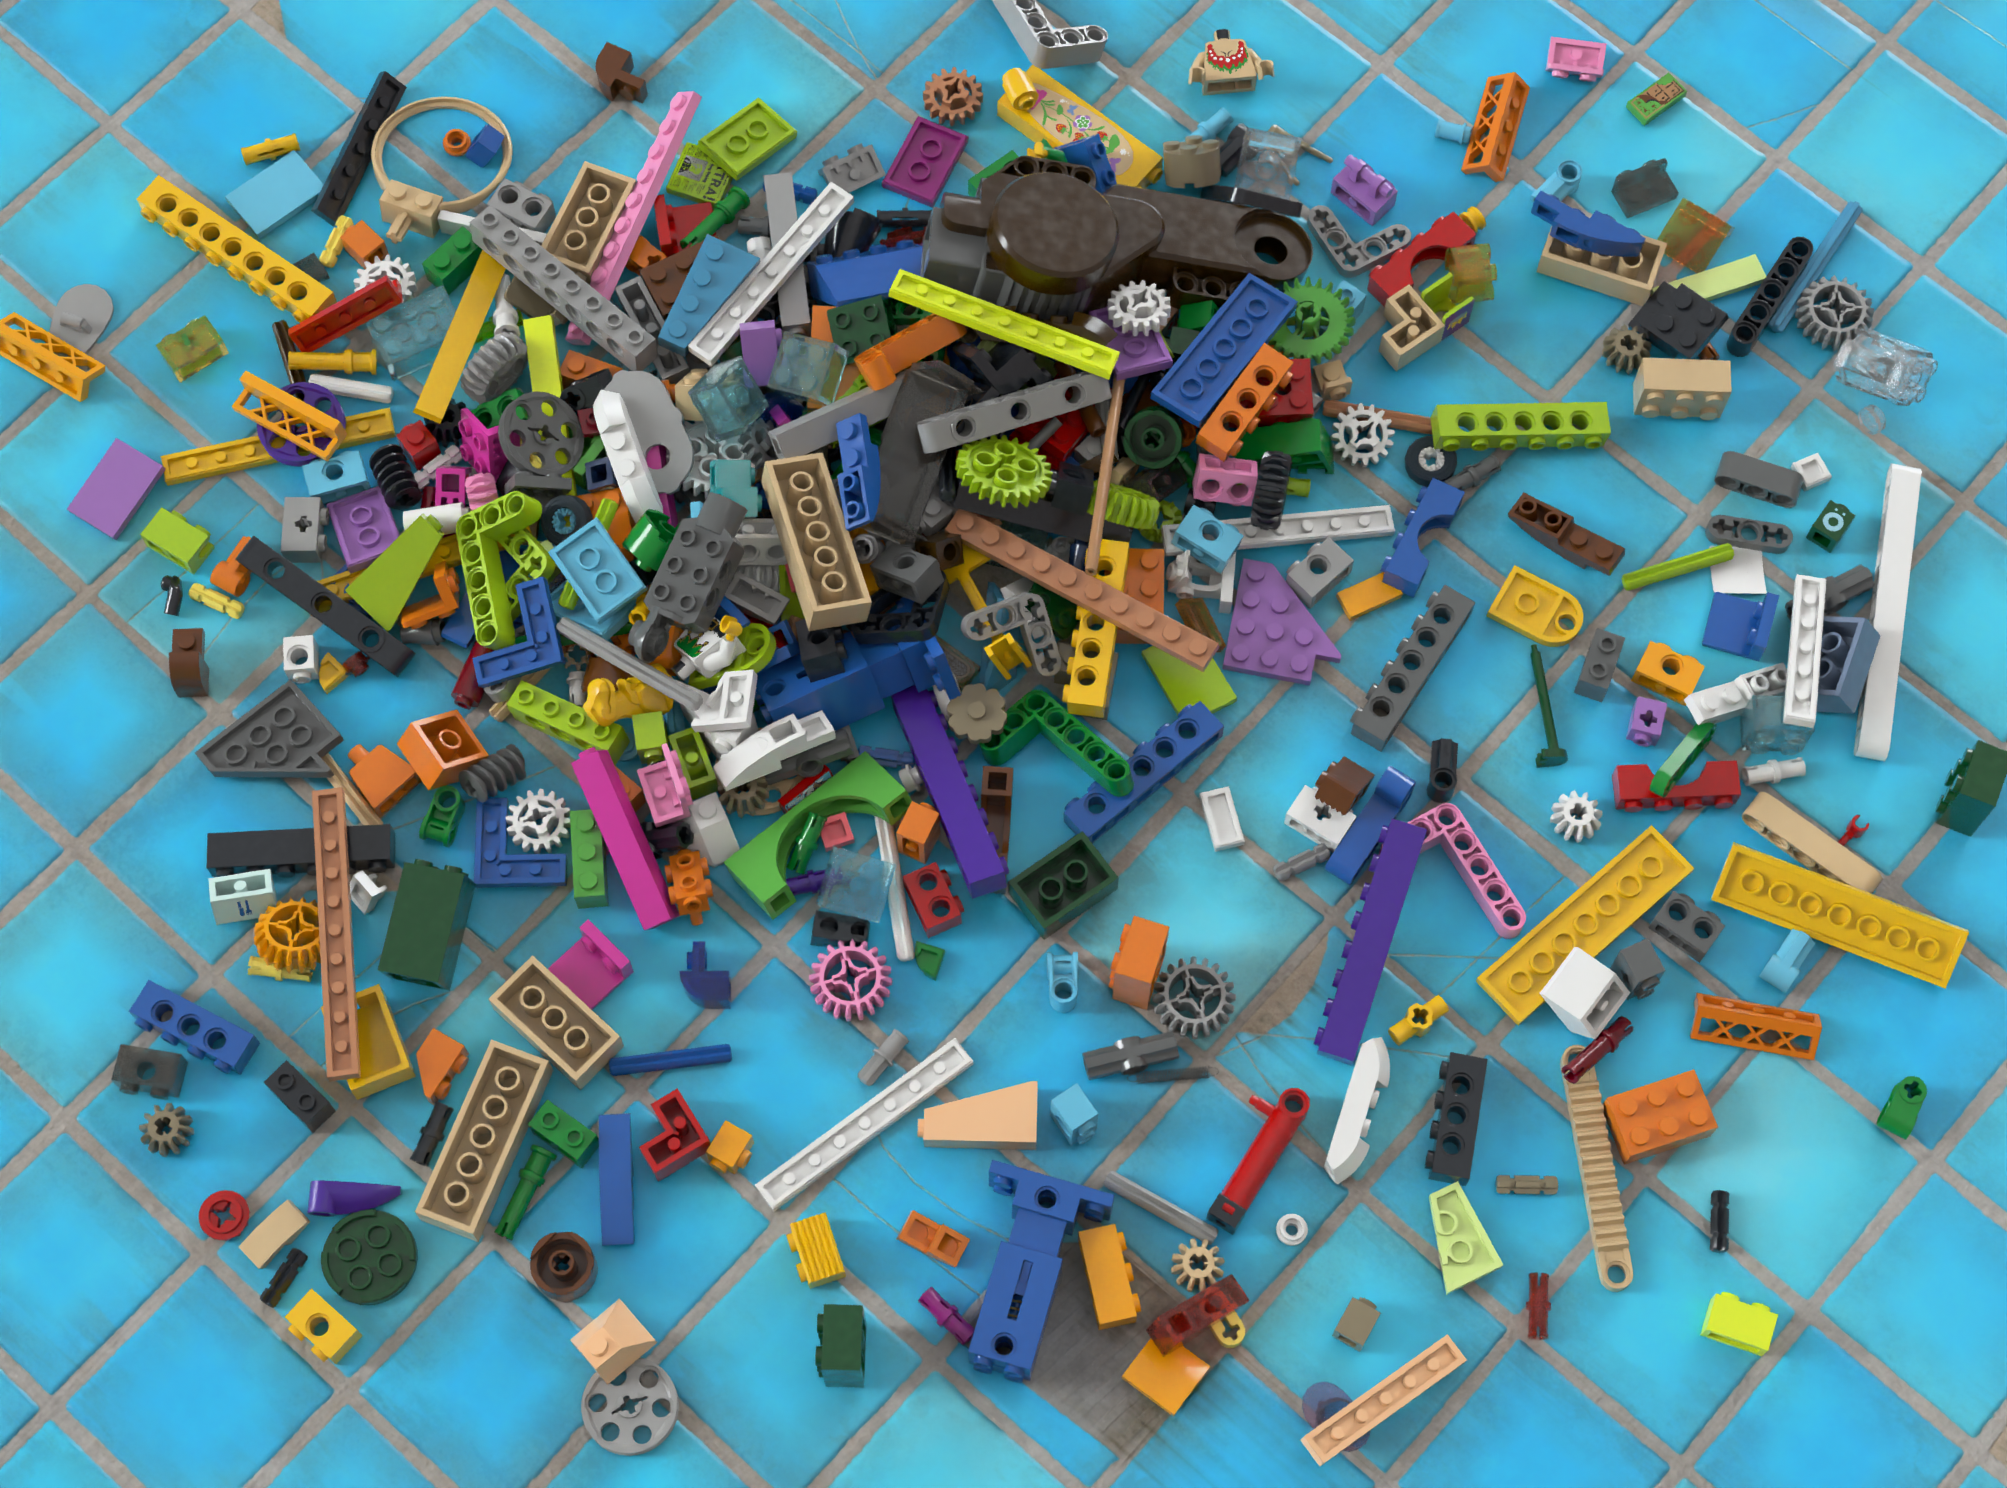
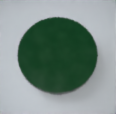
(369, 1257)

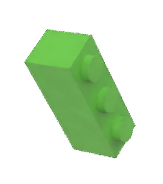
(588, 861)

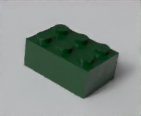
(1972, 788)
(1063, 885)
(843, 1345)

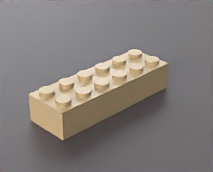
(816, 541)
(484, 1140)

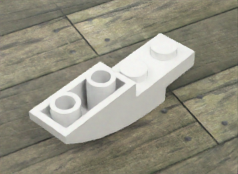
(1731, 698)
(766, 748)

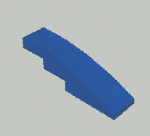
(460, 625)
(616, 1179)

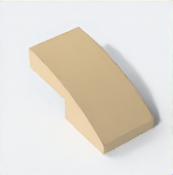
(274, 1233)

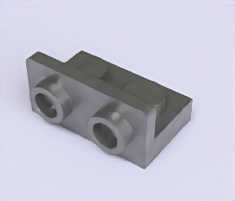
(853, 170)

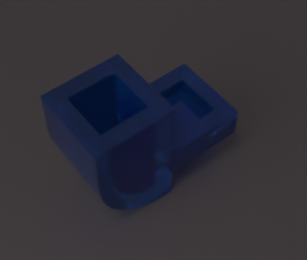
(705, 987)

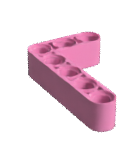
(1465, 859)

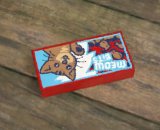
(803, 789)

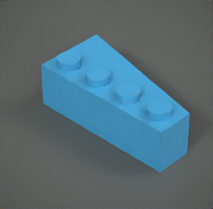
(709, 284)

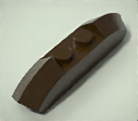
(1082, 326)

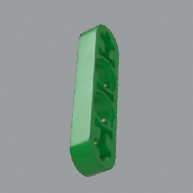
(1682, 758)

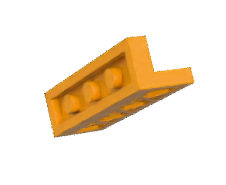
(42, 362)
(290, 406)

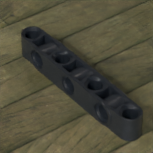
(310, 594)

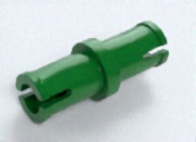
(806, 842)

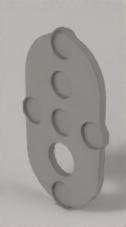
(656, 424)

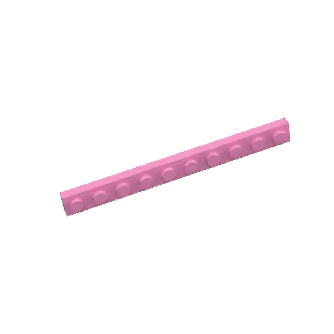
(640, 201)

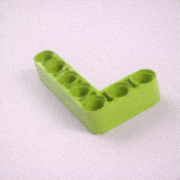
(482, 567)

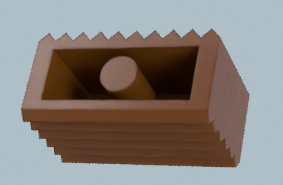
(1343, 785)

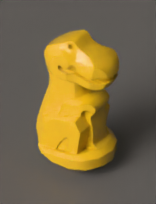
(632, 698)

